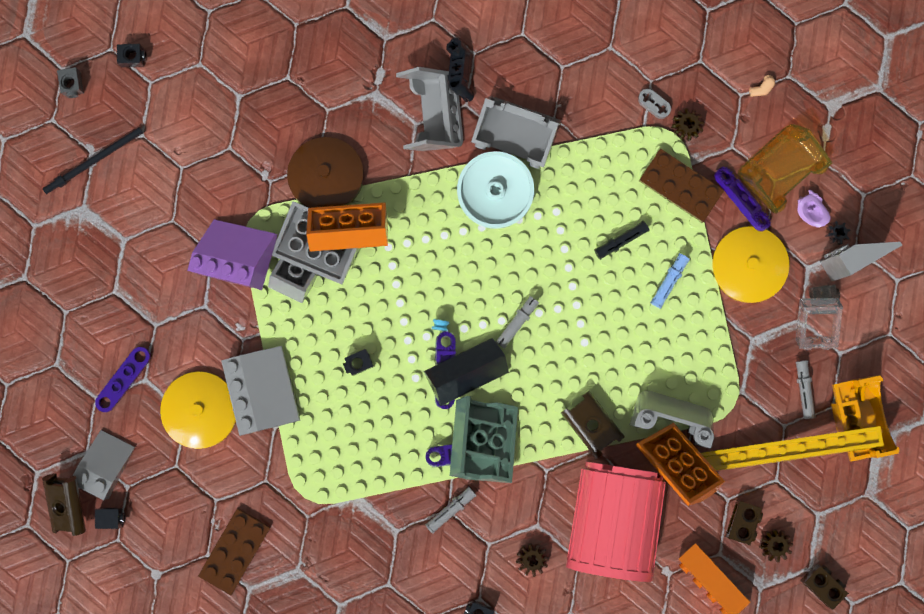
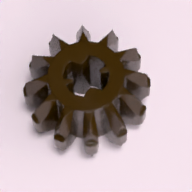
(683, 129)
(783, 547)
(538, 556)

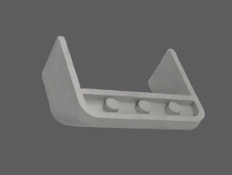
(439, 110)

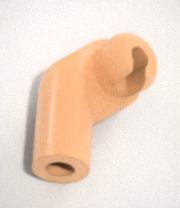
(765, 88)

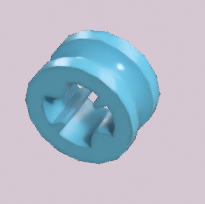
(440, 325)

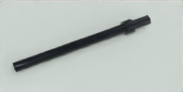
(61, 180)

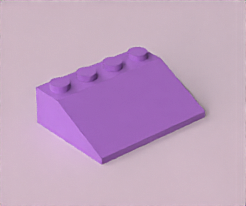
(234, 254)

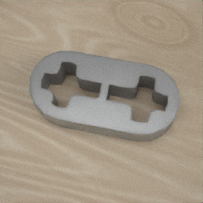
(651, 106)

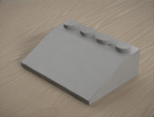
(294, 248)
(849, 260)
(260, 390)

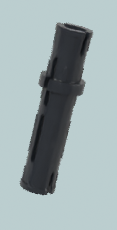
(615, 243)

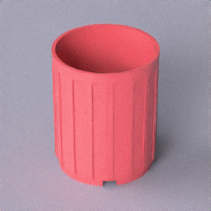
(616, 522)

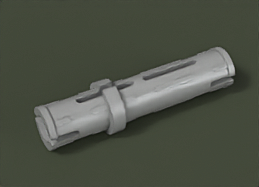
(516, 323)
(805, 389)
(450, 510)

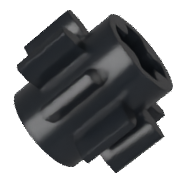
(832, 233)

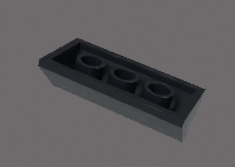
(467, 371)

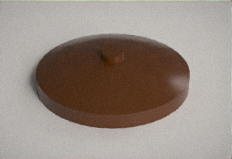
(325, 173)

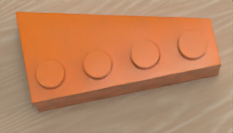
(713, 580)

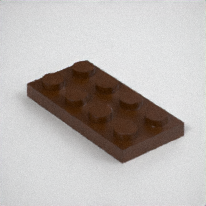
(681, 185)
(234, 551)

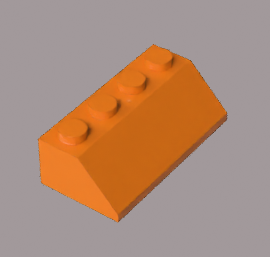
(347, 227)

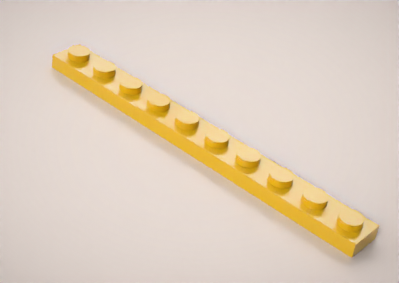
(795, 449)

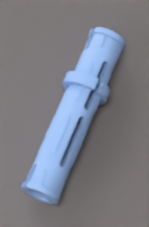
(667, 285)

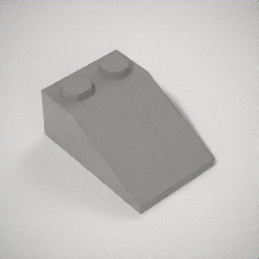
(291, 280)
(103, 465)

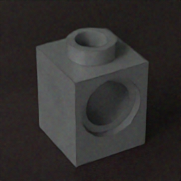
(65, 76)

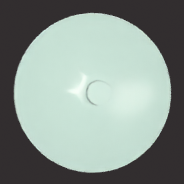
(495, 190)

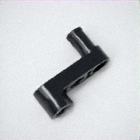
(459, 76)

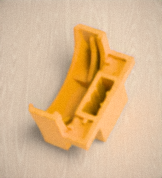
(861, 407)

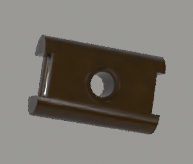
(595, 439)
(64, 504)

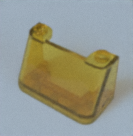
(784, 165)

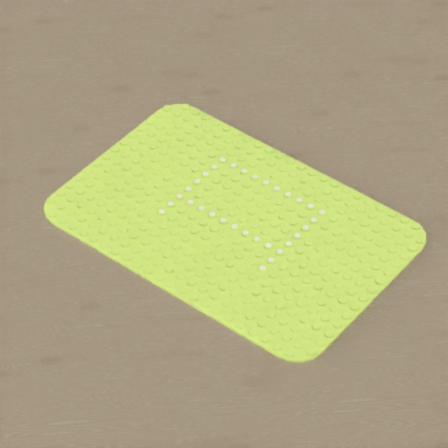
(584, 336)

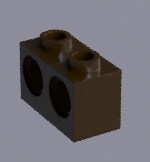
(738, 521)
(822, 589)

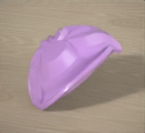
(812, 210)

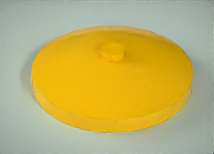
(750, 264)
(197, 410)

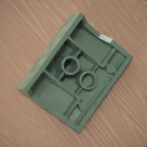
(483, 441)

